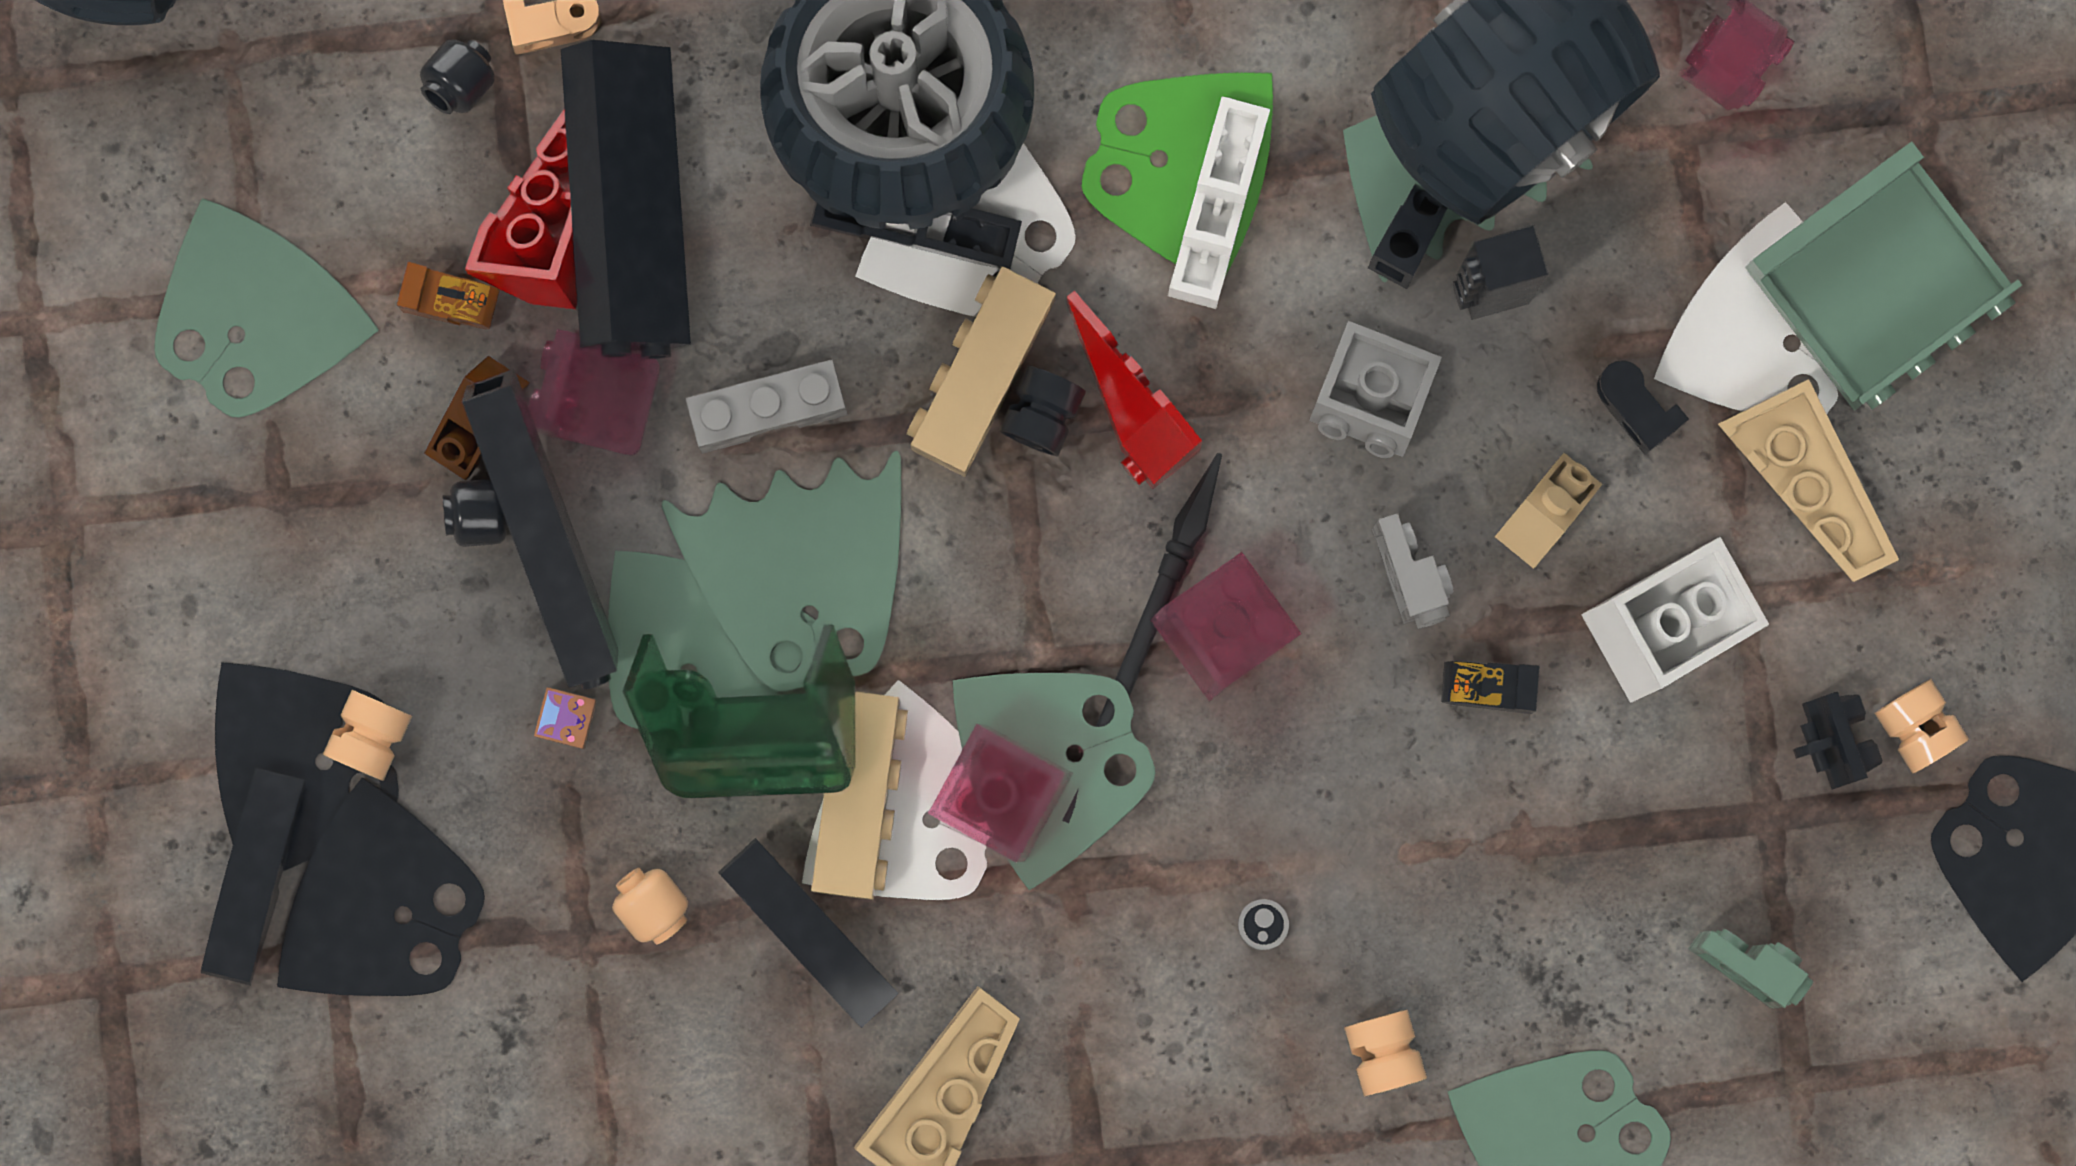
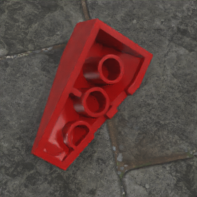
(530, 238)
(1145, 423)

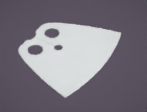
(955, 283)
(1733, 335)
(926, 760)

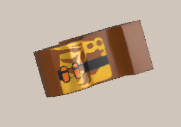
(447, 297)

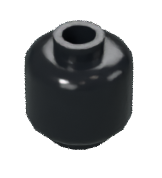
(457, 76)
(474, 514)

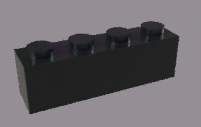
(1500, 273)

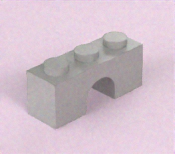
(765, 404)

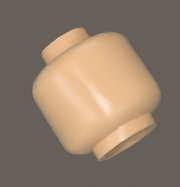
(650, 905)

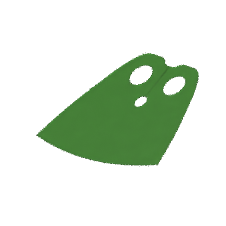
(1180, 124)

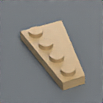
(1809, 469)
(945, 1090)

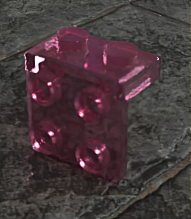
(593, 396)

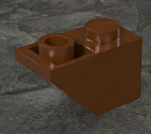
(454, 439)

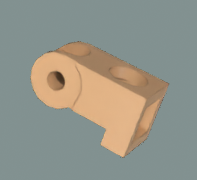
(550, 23)

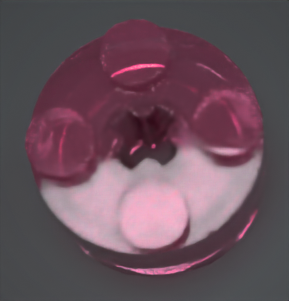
(1736, 54)

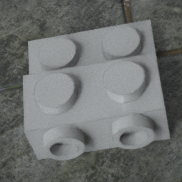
(1374, 391)
(1417, 585)

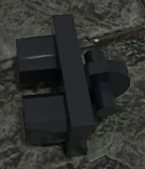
(1832, 740)

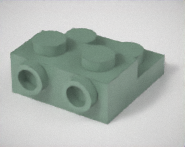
(1765, 972)

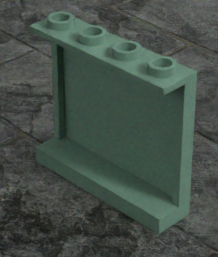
(1882, 280)

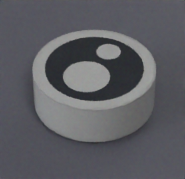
(1263, 924)

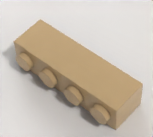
(982, 371)
(857, 817)

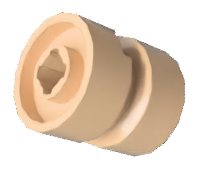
(1918, 707)
(367, 735)
(1385, 1053)

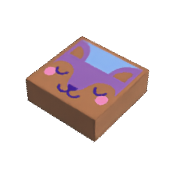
(565, 718)

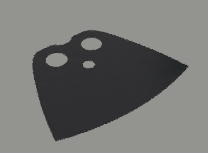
(280, 726)
(2025, 892)
(343, 913)

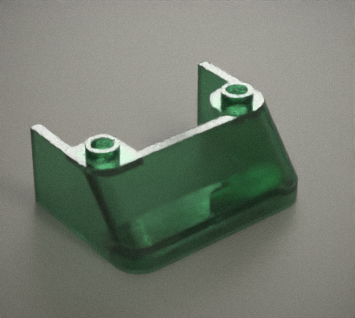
(746, 742)

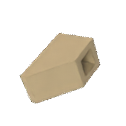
(1548, 510)

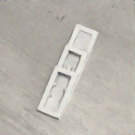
(1218, 202)

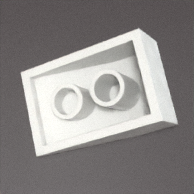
(1675, 620)

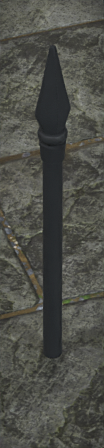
(1187, 530)

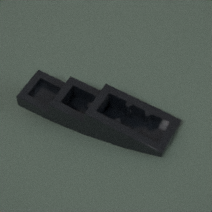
(970, 237)
(253, 877)
(808, 932)

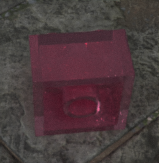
(1225, 626)
(1000, 793)

